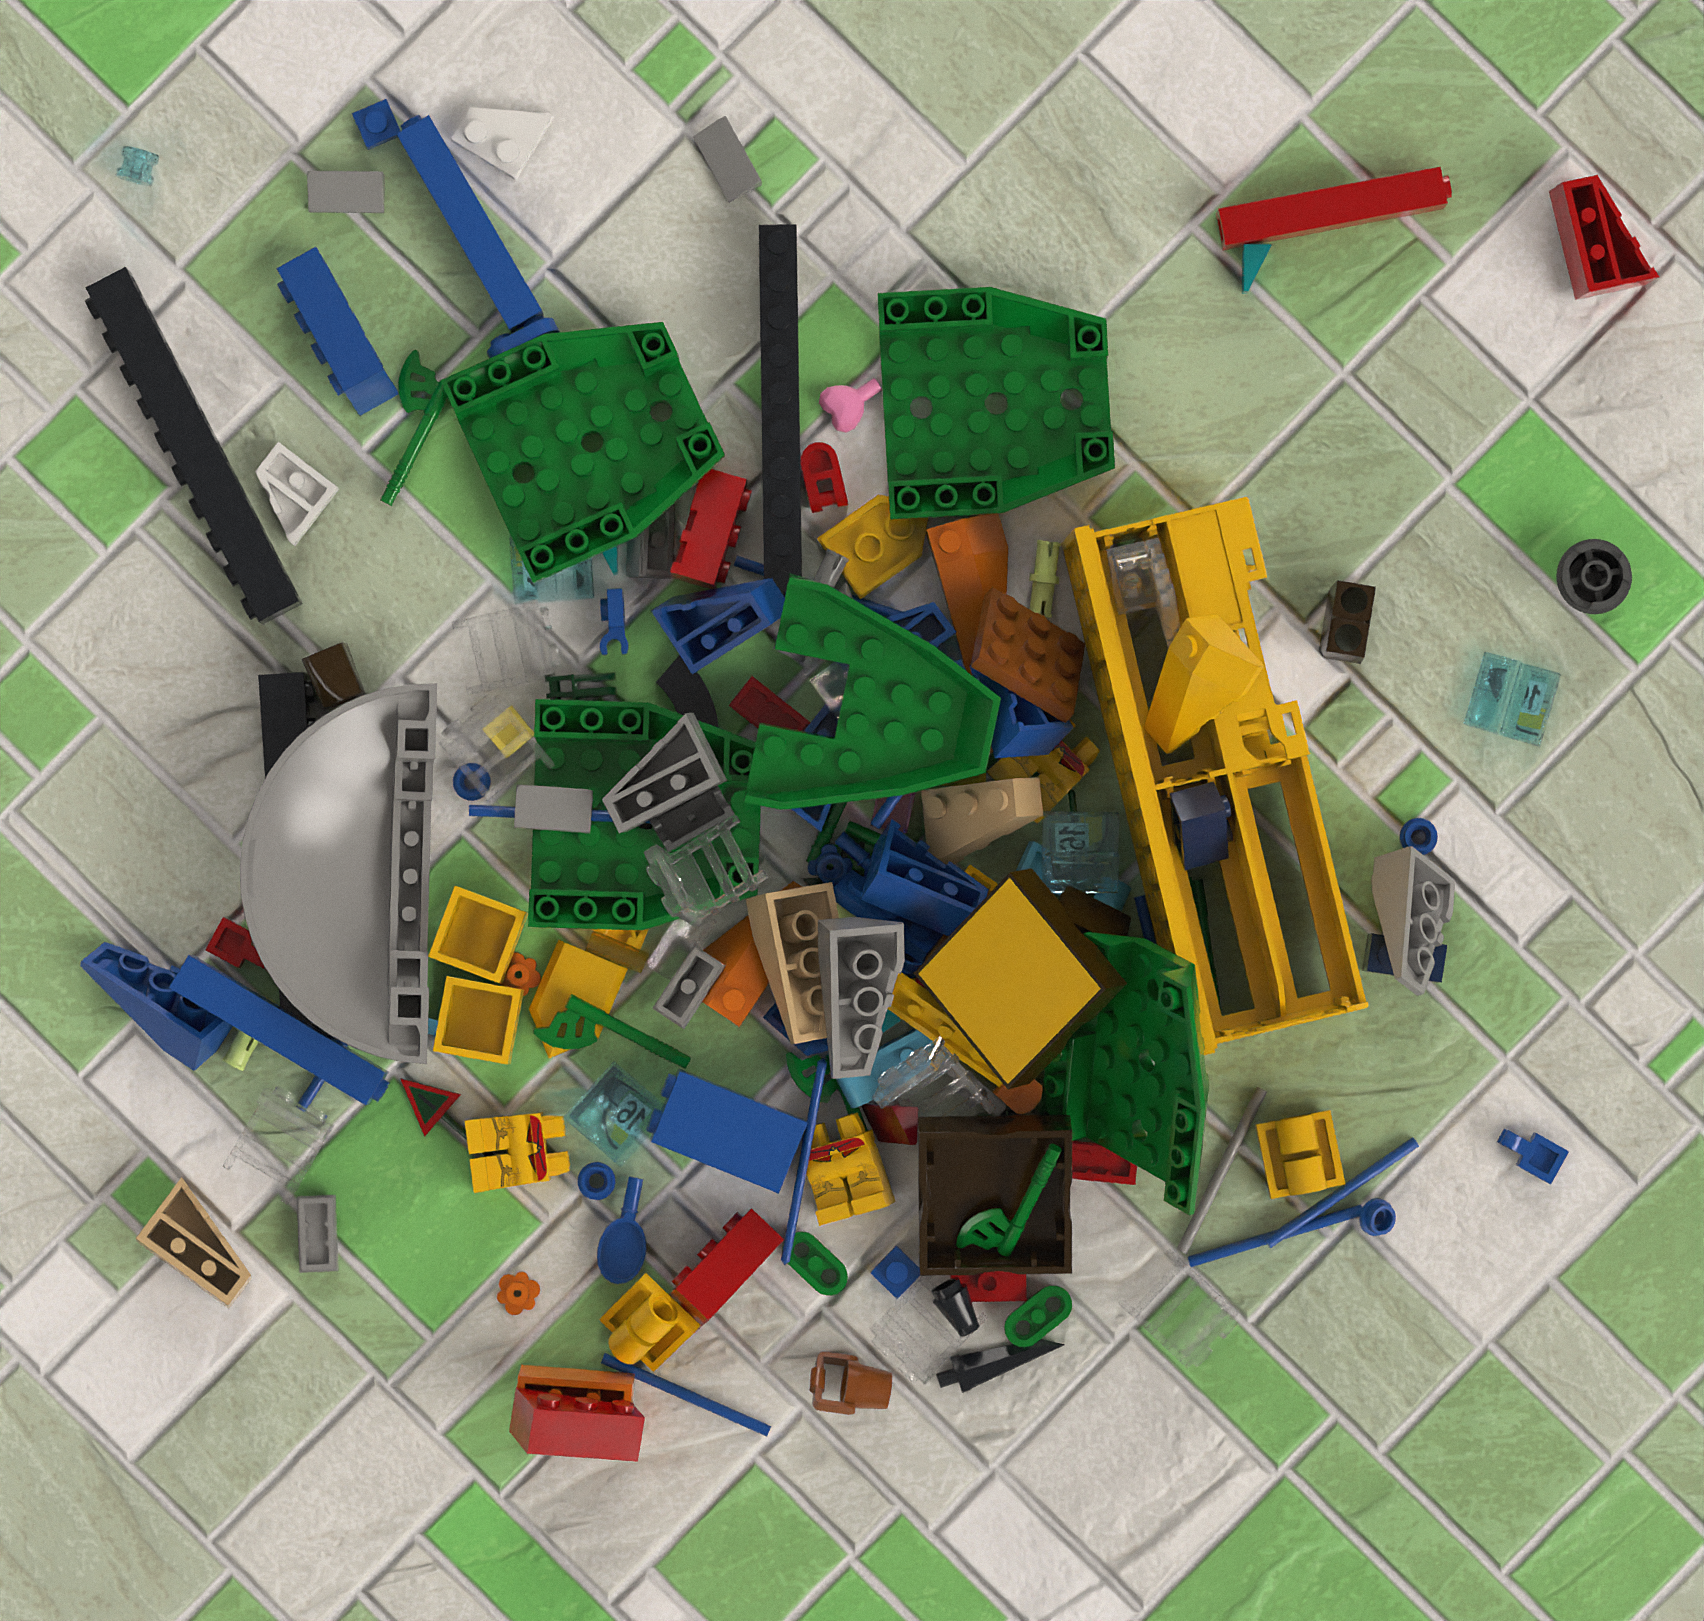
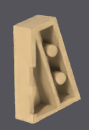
(975, 814)
(194, 1246)

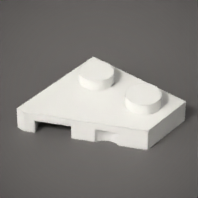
(501, 136)
(294, 491)

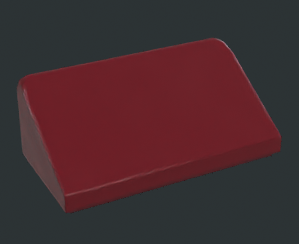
(893, 1123)

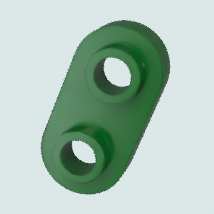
(815, 1262)
(1038, 1316)

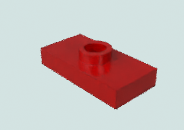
(761, 705)
(1099, 1164)
(995, 1286)

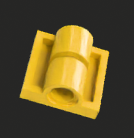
(1300, 1154)
(647, 1324)

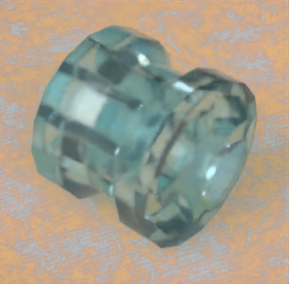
(137, 166)

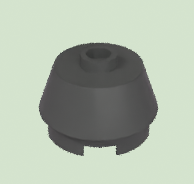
(1594, 576)

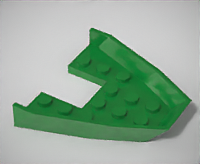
(903, 716)

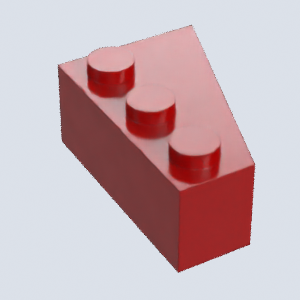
(1595, 240)
(711, 529)
(724, 1265)
(576, 1426)

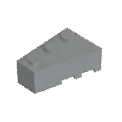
(666, 777)

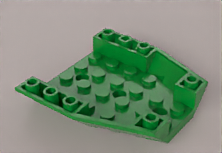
(958, 352)
(539, 407)
(602, 874)
(1109, 1077)

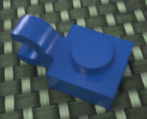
(613, 611)
(1537, 1156)

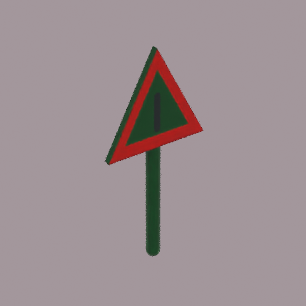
(431, 1105)

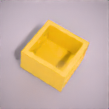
(478, 934)
(478, 1020)

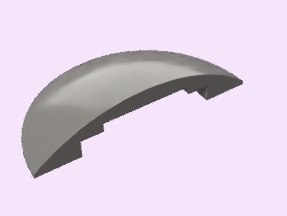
(343, 871)

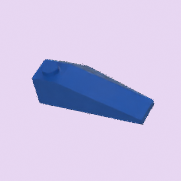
(144, 994)

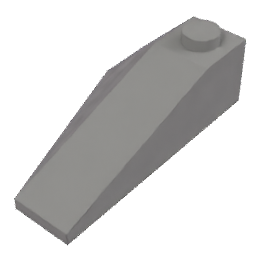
(1412, 906)
(857, 980)

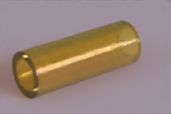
(617, 952)

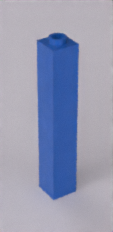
(469, 222)
(280, 1030)

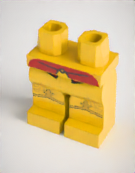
(1057, 770)
(526, 1146)
(847, 1172)

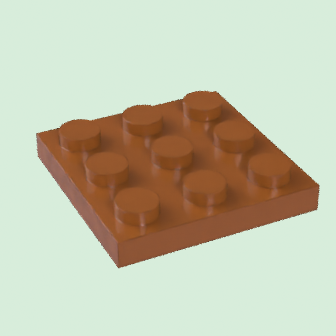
(1028, 654)

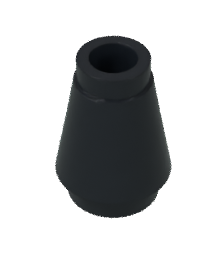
(956, 1305)

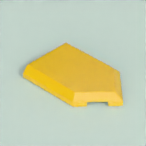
(875, 544)
(578, 974)

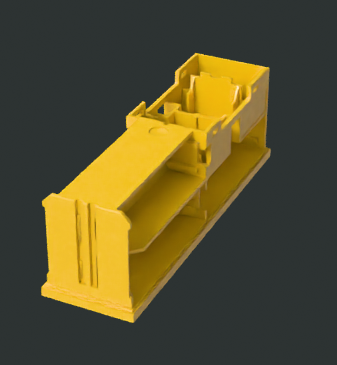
(1210, 578)

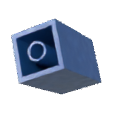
(726, 1130)

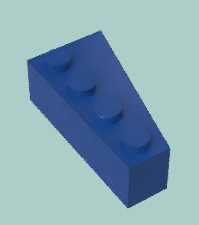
(336, 331)

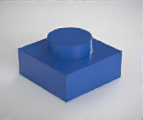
(376, 124)
(896, 1272)

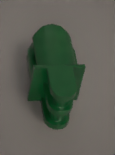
(577, 694)

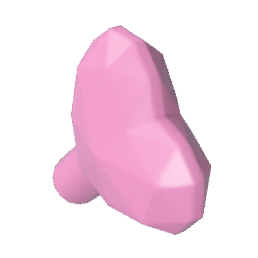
(847, 403)

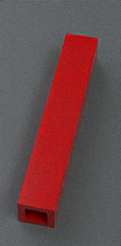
(1333, 208)

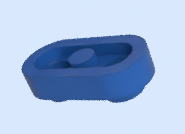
(532, 328)

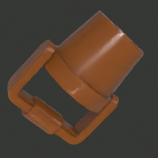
(860, 1385)

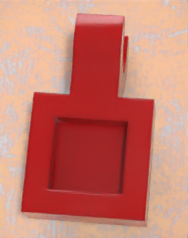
(233, 944)

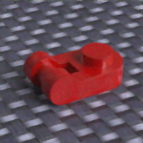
(818, 464)

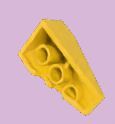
(1199, 678)

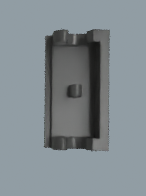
(691, 819)

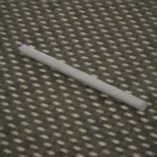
(1221, 1170)

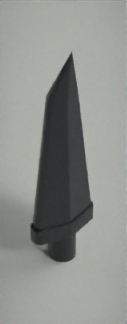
(984, 1365)

